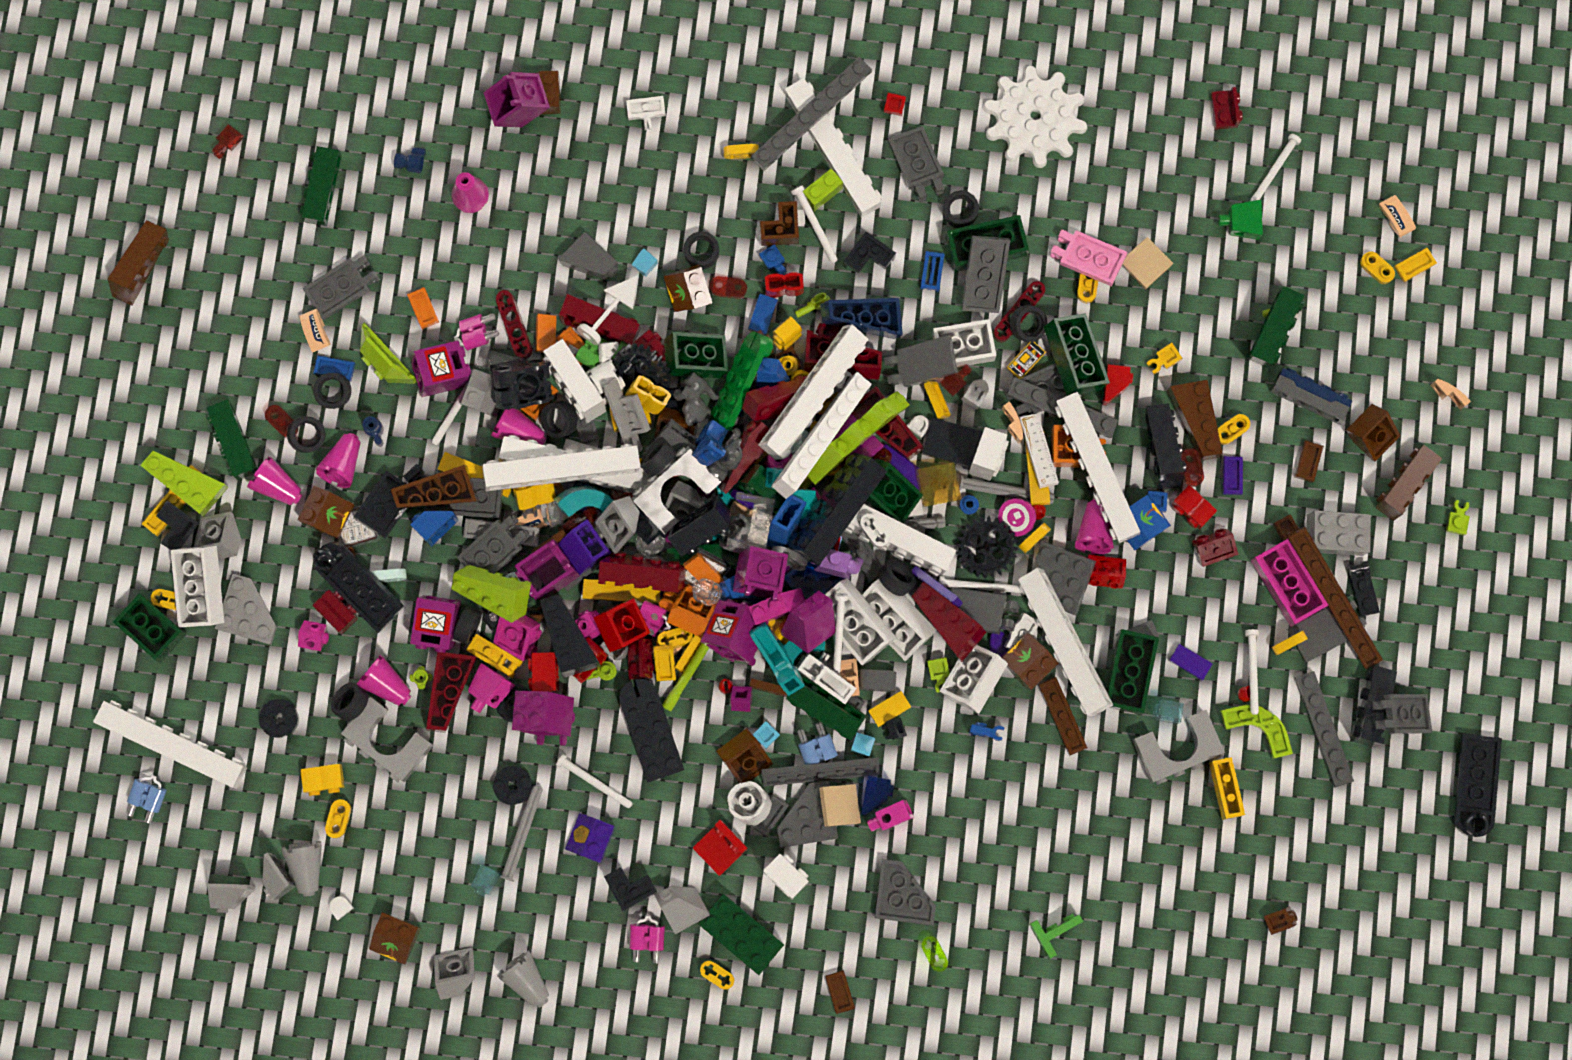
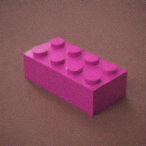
(1289, 582)

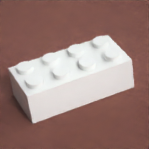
(574, 382)
(197, 586)
(862, 629)

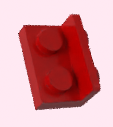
(1108, 572)

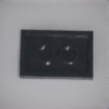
(379, 508)

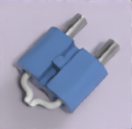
(817, 749)
(146, 796)

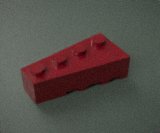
(895, 431)
(953, 624)

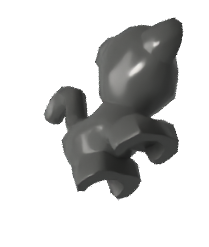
(694, 407)
(731, 458)

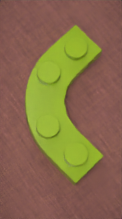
(1265, 721)

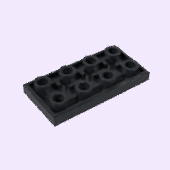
(952, 442)

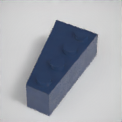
(869, 316)

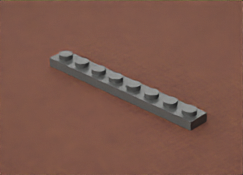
(811, 113)

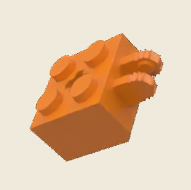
(1060, 452)
(687, 612)

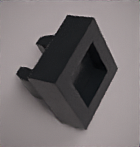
(414, 474)
(895, 729)

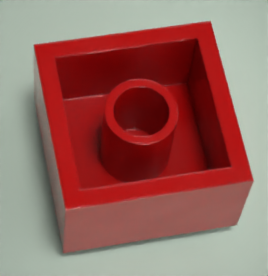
(621, 625)
(544, 672)

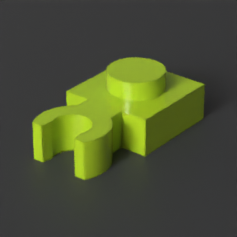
(1457, 521)
(938, 670)

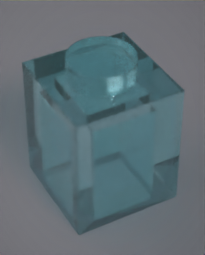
(1168, 711)
(485, 880)

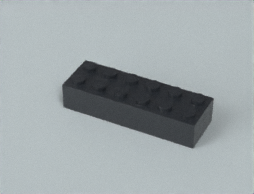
(836, 508)

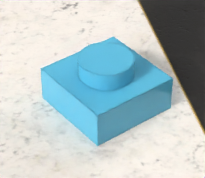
(766, 735)

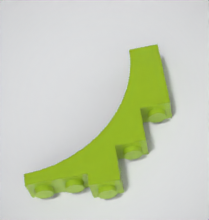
(857, 434)

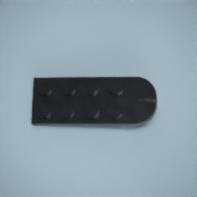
(356, 585)
(650, 730)
(1477, 784)

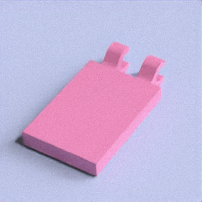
(1089, 256)

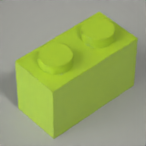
(823, 189)

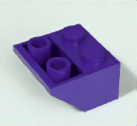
(584, 547)

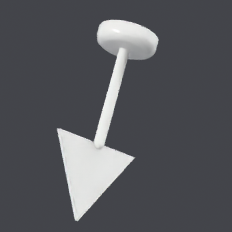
(622, 292)

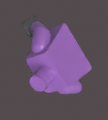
(841, 563)

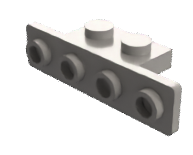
(627, 414)

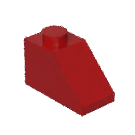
(1119, 381)

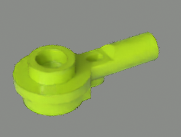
(813, 304)
(605, 672)

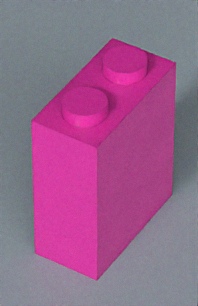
(770, 610)

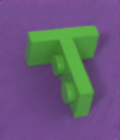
(1052, 932)

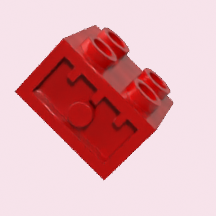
(720, 848)

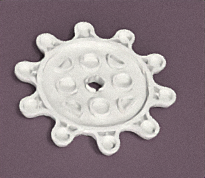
(1031, 135)

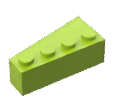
(190, 485)
(492, 591)

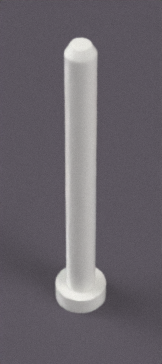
(1293, 140)
(814, 222)
(449, 418)
(979, 585)
(840, 598)
(1252, 634)
(593, 781)

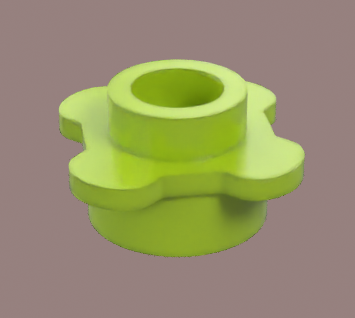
(421, 672)

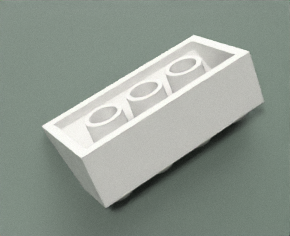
(901, 618)

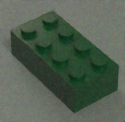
(959, 239)
(1275, 327)
(1076, 354)
(1131, 671)
(741, 934)

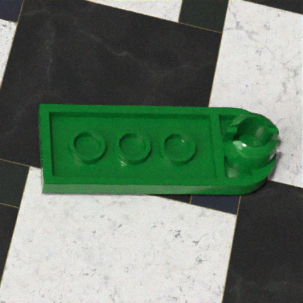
(740, 378)

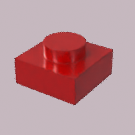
(894, 104)

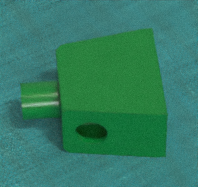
(1244, 220)

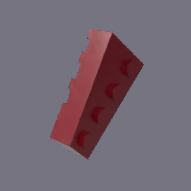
(613, 328)
(866, 363)
(770, 401)
(642, 572)
(448, 684)

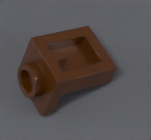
(1281, 920)

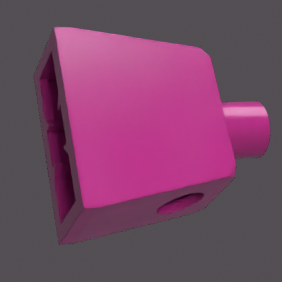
(488, 688)
(899, 812)

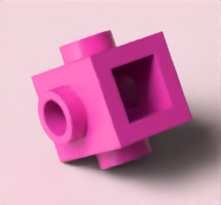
(587, 624)
(313, 635)

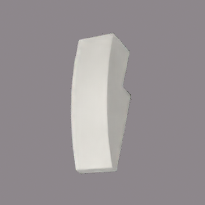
(826, 678)

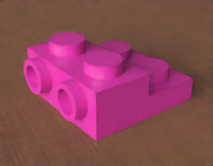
(518, 637)

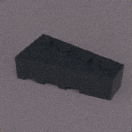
(1165, 446)
(568, 642)
(1379, 683)

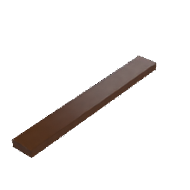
(1335, 597)

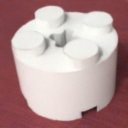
(602, 375)
(749, 792)

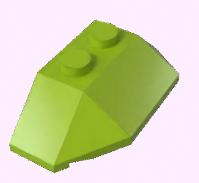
(382, 359)

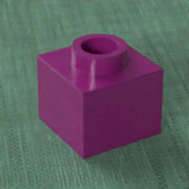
(741, 698)

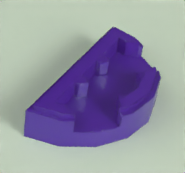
(997, 643)

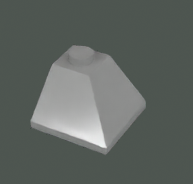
(479, 394)
(683, 500)
(618, 522)
(219, 531)
(275, 877)
(227, 895)
(681, 907)
(454, 972)

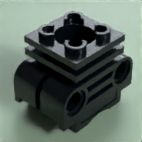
(520, 383)

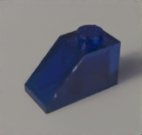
(876, 793)

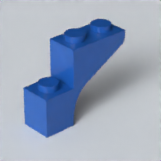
(710, 443)

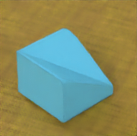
(644, 262)
(863, 744)

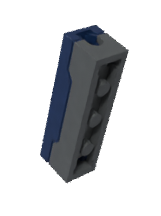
(1311, 396)

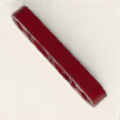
(1029, 291)
(514, 324)

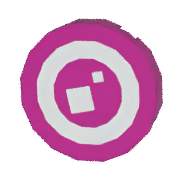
(1018, 515)

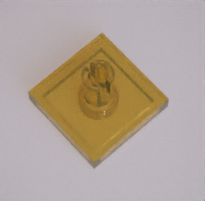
(938, 484)

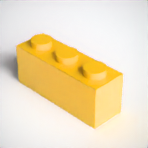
(1227, 788)

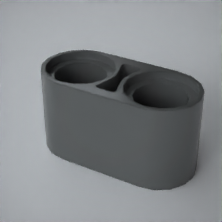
(877, 680)

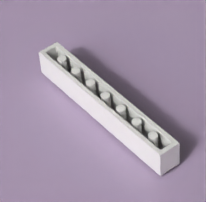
(836, 152)
(813, 392)
(821, 435)
(519, 449)
(561, 468)
(1098, 468)
(1065, 642)
(169, 744)

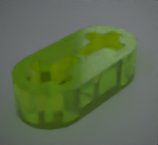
(938, 950)

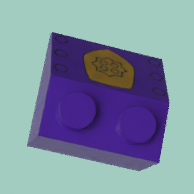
(590, 838)

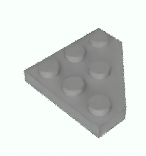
(246, 612)

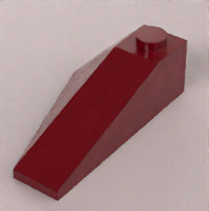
(751, 452)

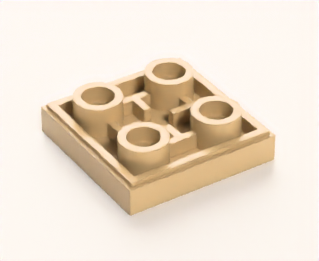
(1146, 263)
(840, 805)

